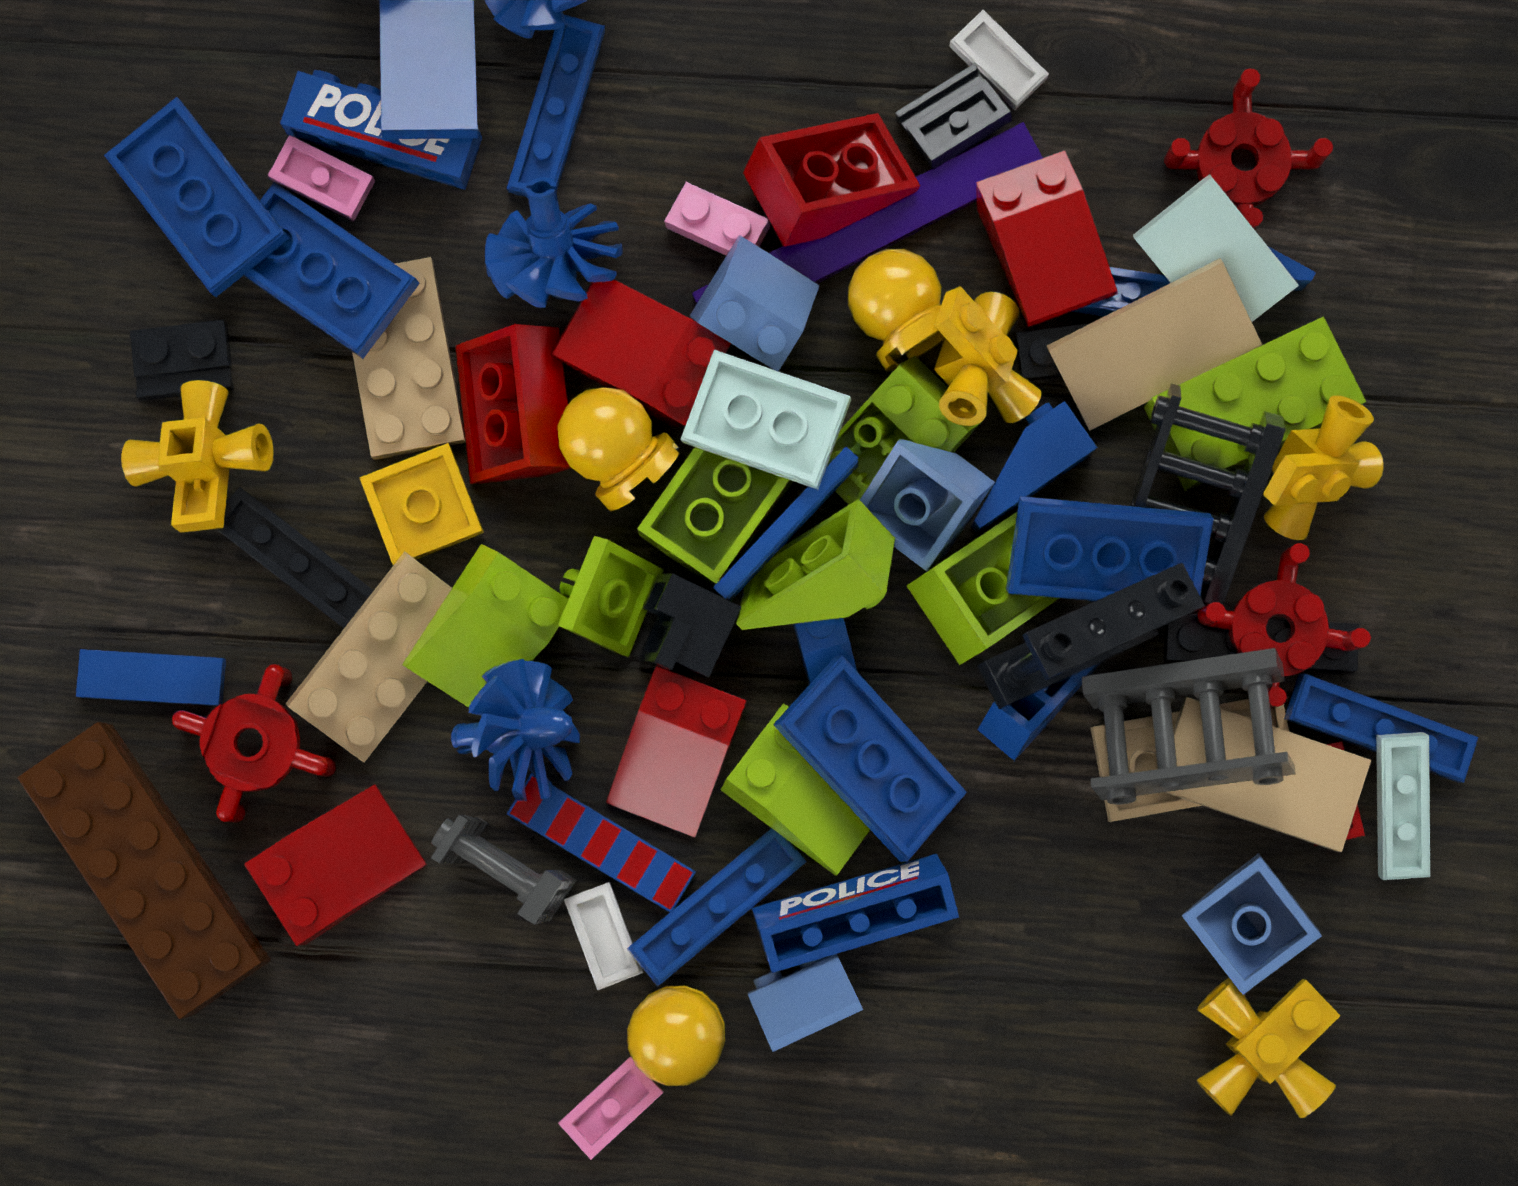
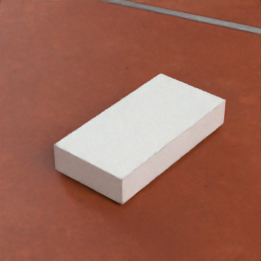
(999, 59)
(603, 935)

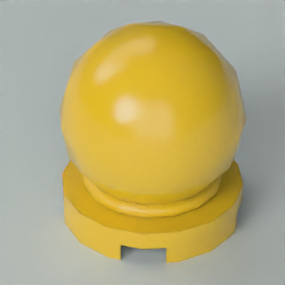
(897, 302)
(611, 441)
(676, 1035)

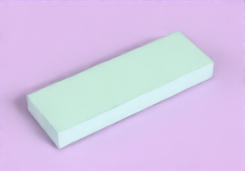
(1403, 805)

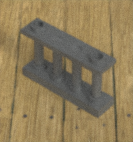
(1206, 681)
(539, 893)

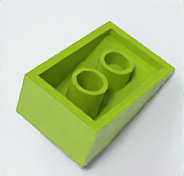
(822, 573)
(969, 594)
(485, 621)
(795, 799)

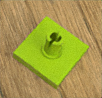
(608, 596)

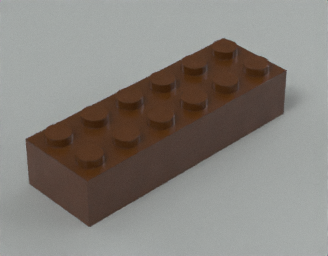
(144, 869)

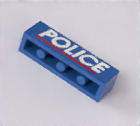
(350, 123)
(855, 912)

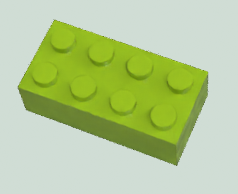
(1282, 377)
(711, 513)

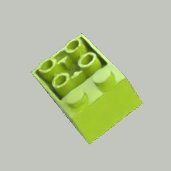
(899, 409)

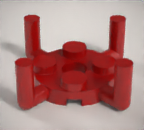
(1252, 132)
(1298, 606)
(278, 753)

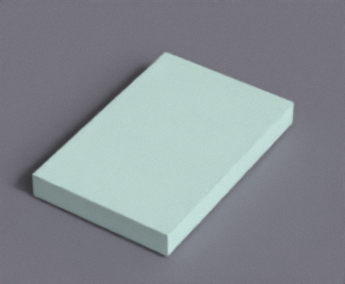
(1210, 227)
(766, 419)

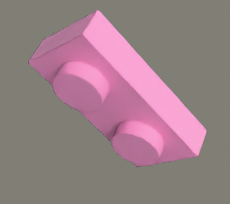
(321, 178)
(714, 220)
(610, 1108)

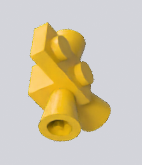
(980, 359)
(198, 457)
(1321, 467)
(1268, 1046)

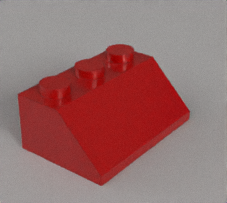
(512, 403)

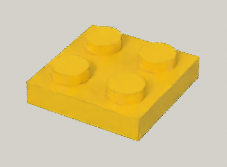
(421, 504)

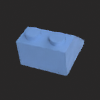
(757, 303)
(925, 499)
(1251, 924)
(803, 1000)

